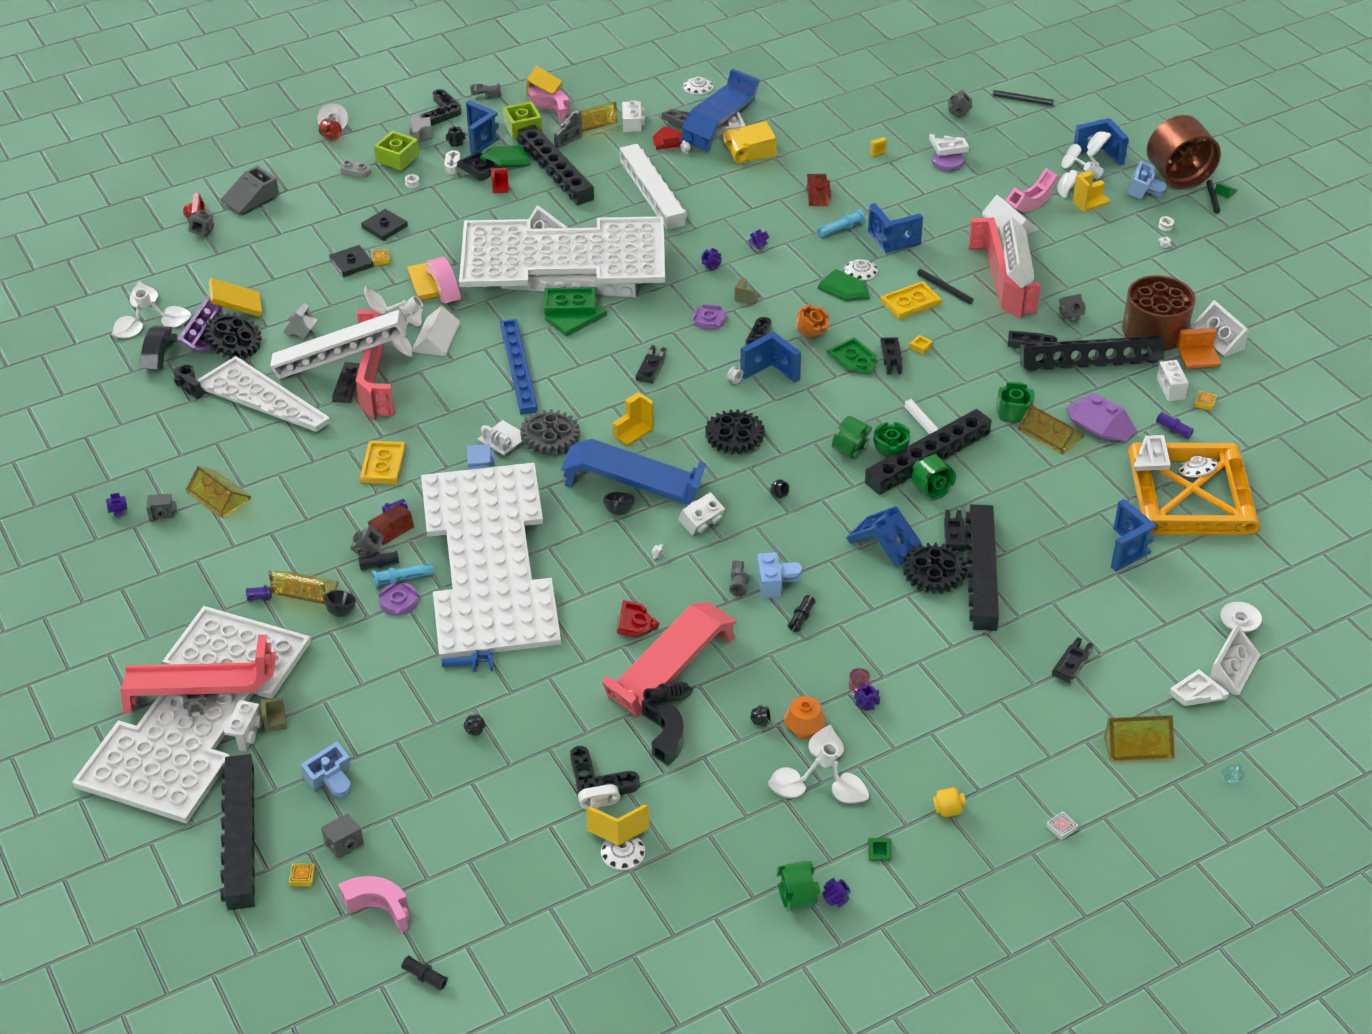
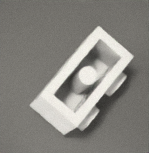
(632, 116)
(701, 514)

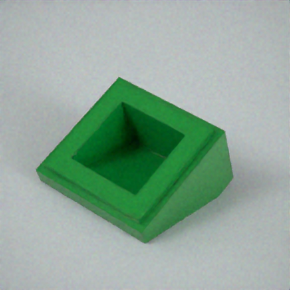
(1224, 190)
(879, 849)

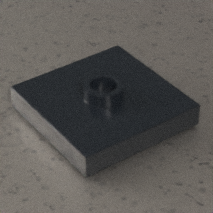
(476, 167)
(384, 224)
(351, 260)

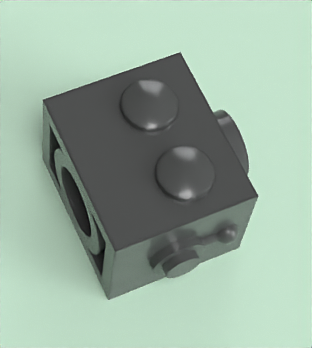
(342, 835)

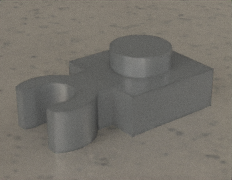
(193, 703)

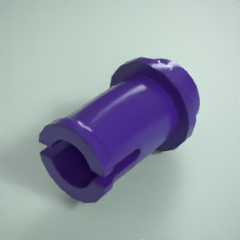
(387, 506)
(259, 593)

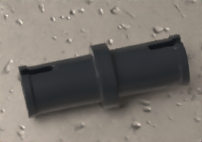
(378, 560)
(801, 613)
(424, 973)

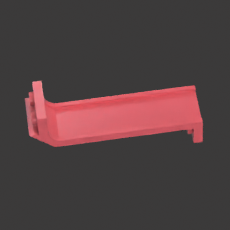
(1012, 298)
(373, 398)
(670, 654)
(198, 678)

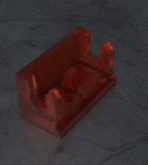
(392, 523)

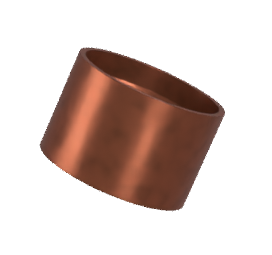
(1187, 146)
(1158, 308)

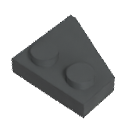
(675, 117)
(569, 130)

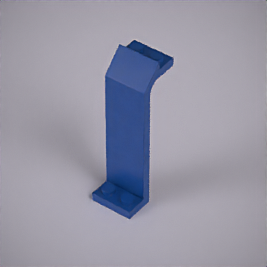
(709, 114)
(632, 470)

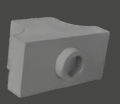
(420, 128)
(300, 322)

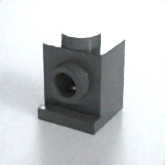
(160, 506)

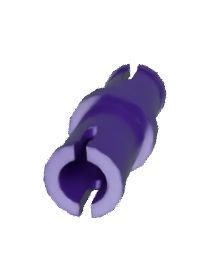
(1175, 425)

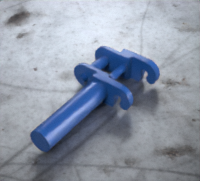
(470, 660)

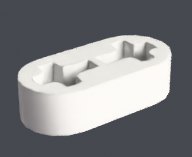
(450, 163)
(599, 796)

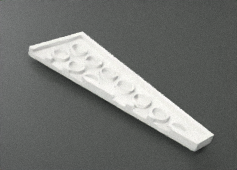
(251, 388)

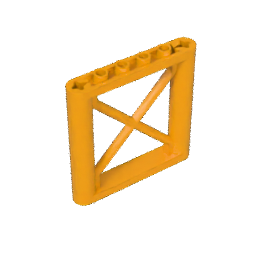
(1242, 518)

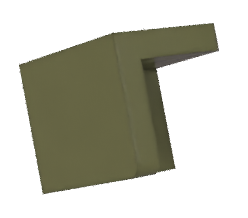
(744, 294)
(273, 714)

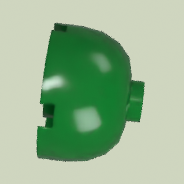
(891, 438)

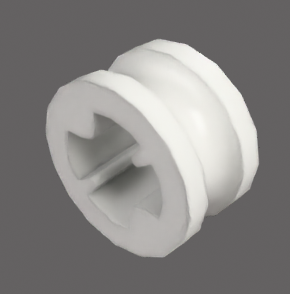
(411, 181)
(1166, 223)
(734, 375)

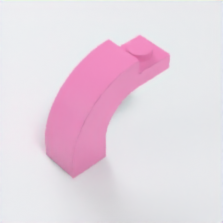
(557, 101)
(1036, 195)
(444, 279)
(376, 892)

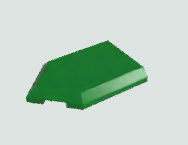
(506, 156)
(844, 286)
(854, 356)

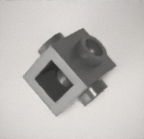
(959, 104)
(201, 223)
(1072, 307)
(366, 542)

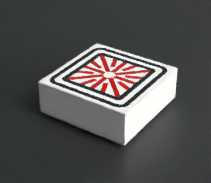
(1062, 826)

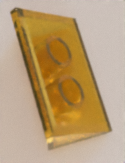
(599, 116)
(1049, 430)
(216, 491)
(300, 586)
(1140, 738)

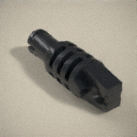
(668, 692)

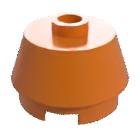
(812, 321)
(804, 717)

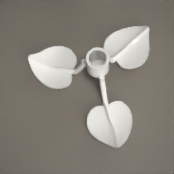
(1068, 179)
(143, 297)
(410, 309)
(827, 748)

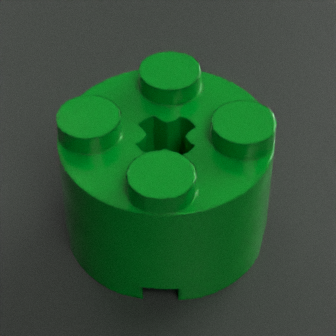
(1014, 401)
(851, 437)
(933, 476)
(797, 885)

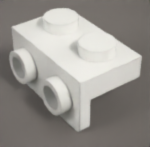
(244, 724)

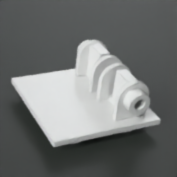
(501, 437)

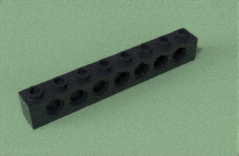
(555, 164)
(1154, 352)
(942, 442)

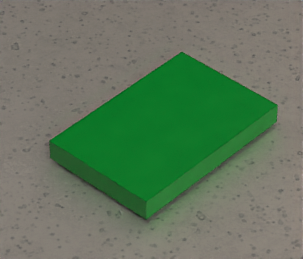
(570, 300)
(571, 323)

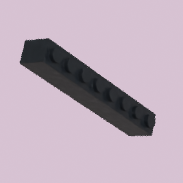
(982, 568)
(238, 833)

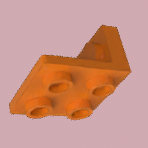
(1197, 348)

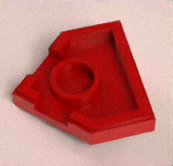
(667, 138)
(635, 620)

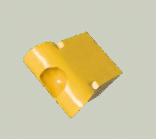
(751, 142)

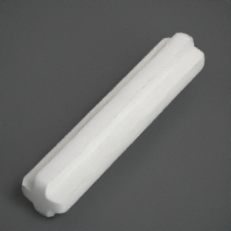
(920, 416)

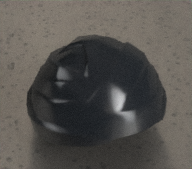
(618, 502)
(339, 602)

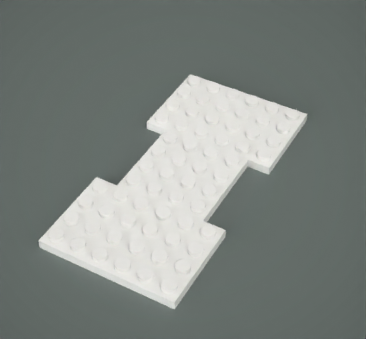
(510, 251)
(493, 590)
(171, 757)

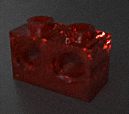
(818, 189)

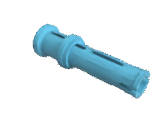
(847, 221)
(392, 575)

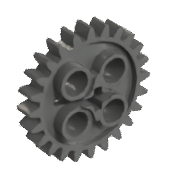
(550, 432)

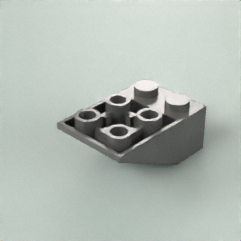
(251, 190)

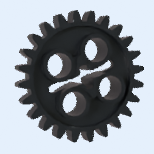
(232, 335)
(721, 431)
(934, 568)

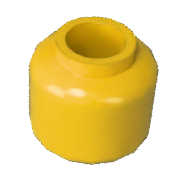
(949, 802)

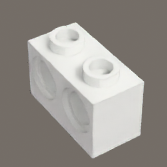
(1172, 380)

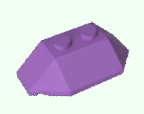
(193, 333)
(1101, 418)

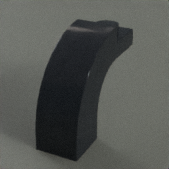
(154, 346)
(670, 742)

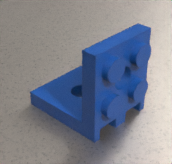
(481, 126)
(1116, 144)
(890, 234)
(771, 351)
(885, 527)
(1134, 534)

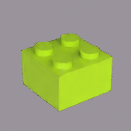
(521, 116)
(396, 150)

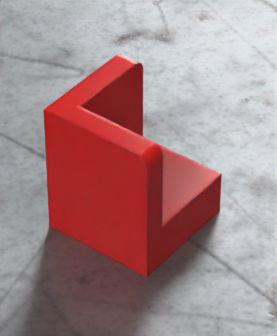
(499, 180)

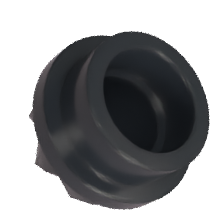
(779, 488)
(760, 715)
(474, 725)

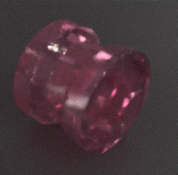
(858, 677)

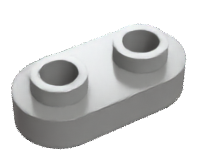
(355, 169)

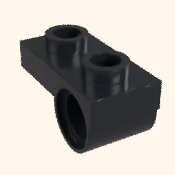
(186, 379)

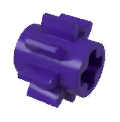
(758, 239)
(711, 258)
(116, 504)
(867, 697)
(836, 892)

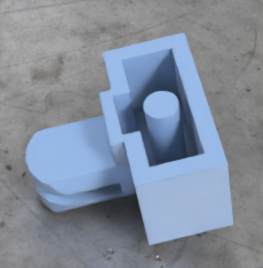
(1144, 181)
(480, 456)
(773, 574)
(328, 769)

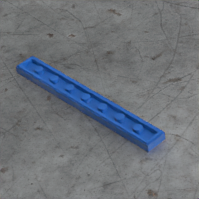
(518, 367)

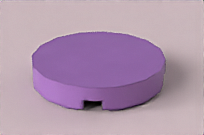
(948, 162)
(709, 317)
(398, 599)

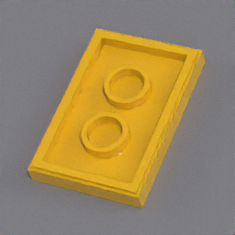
(422, 282)
(235, 297)
(910, 300)
(382, 462)

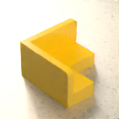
(543, 80)
(1089, 194)
(636, 421)
(618, 829)

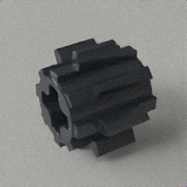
(455, 136)

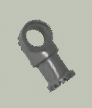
(488, 90)
(739, 579)

